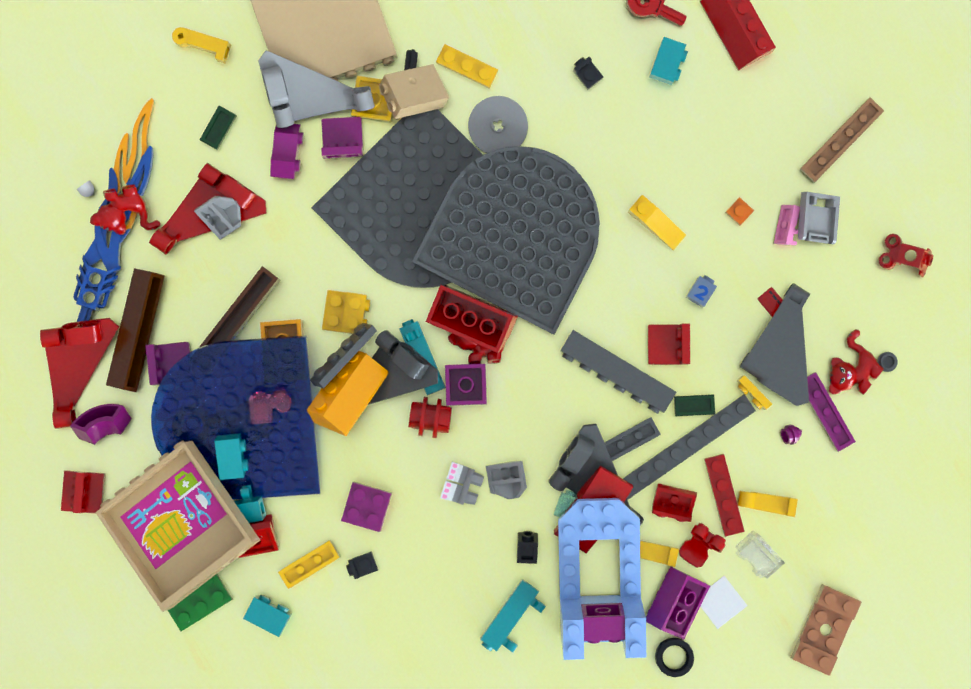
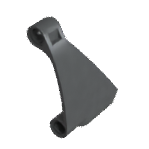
(779, 353)
(405, 366)
(582, 460)

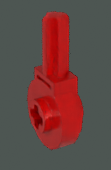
(655, 8)

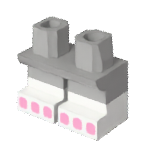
(459, 493)

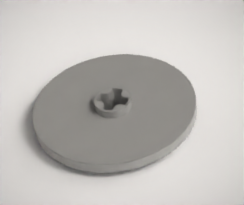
(494, 110)

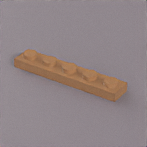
(841, 140)

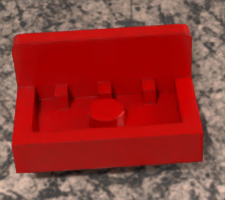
(673, 503)

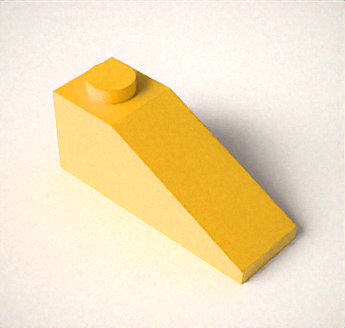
(656, 222)

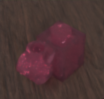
(262, 405)

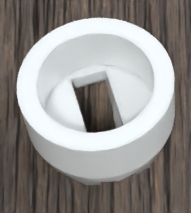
(86, 189)

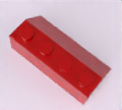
(739, 30)
(471, 318)

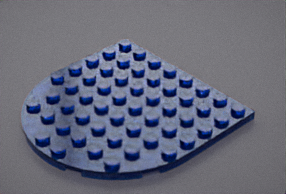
(210, 396)

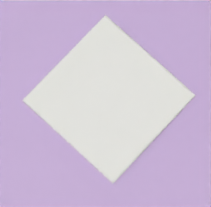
(722, 602)

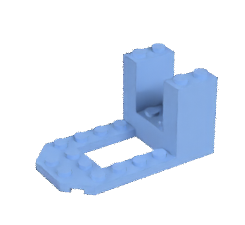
(600, 521)

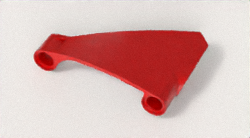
(187, 223)
(72, 358)

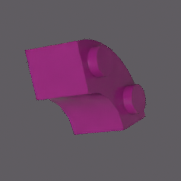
(285, 151)
(101, 421)

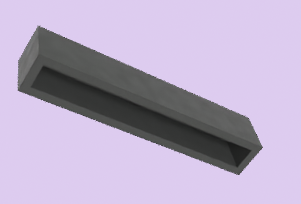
(618, 372)

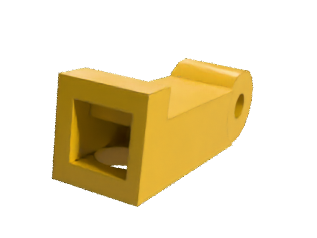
(185, 37)
(768, 503)
(658, 553)

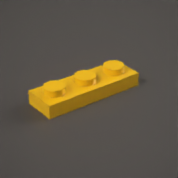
(467, 66)
(309, 564)

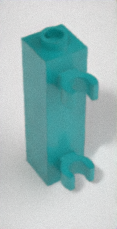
(415, 338)
(250, 506)
(509, 615)

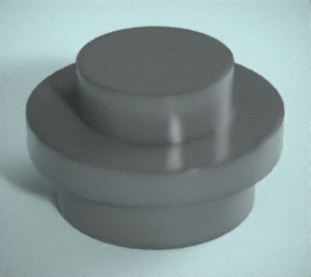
(887, 361)

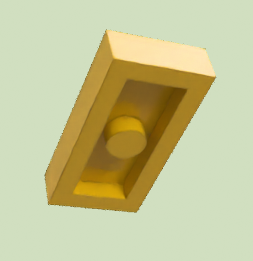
(748, 387)

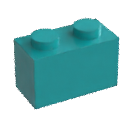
(668, 60)
(230, 456)
(267, 615)

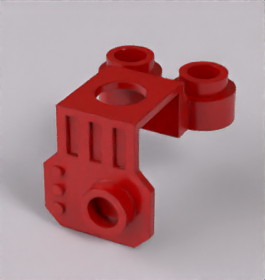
(897, 255)
(696, 550)

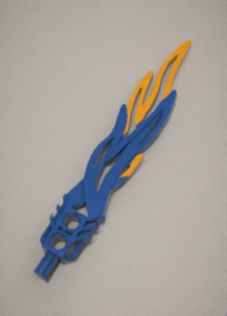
(99, 247)

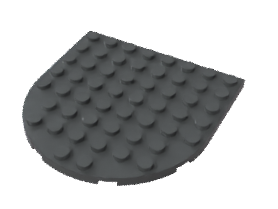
(395, 193)
(516, 233)

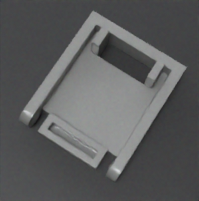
(818, 222)

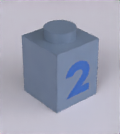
(701, 291)

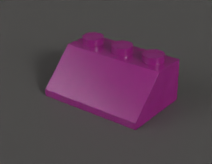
(677, 603)

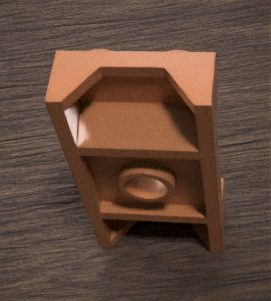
(821, 650)

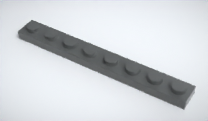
(689, 444)

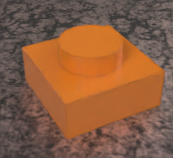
(739, 211)

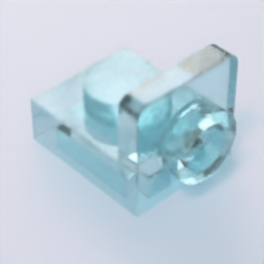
(564, 502)

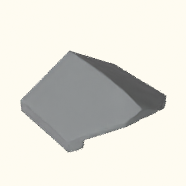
(220, 215)
(507, 479)

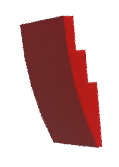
(601, 485)

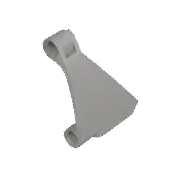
(304, 93)

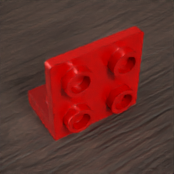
(669, 344)

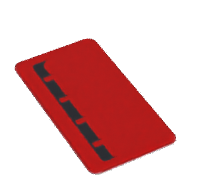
(770, 301)

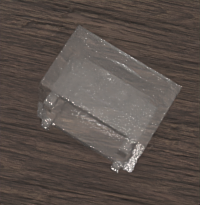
(759, 555)

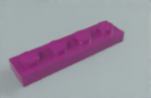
(828, 414)

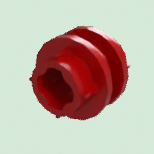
(430, 417)

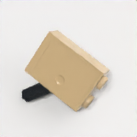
(413, 89)

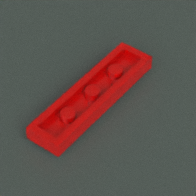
(724, 495)

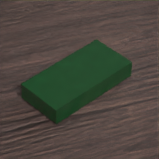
(218, 127)
(694, 405)

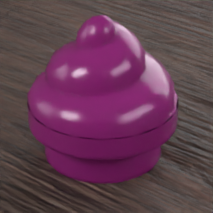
(791, 434)

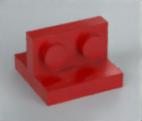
(82, 491)
(266, 534)

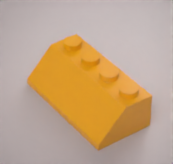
(347, 394)

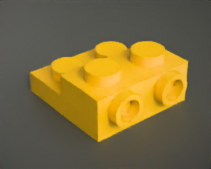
(344, 311)

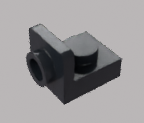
(587, 72)
(527, 547)
(362, 565)

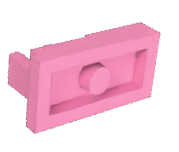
(786, 225)

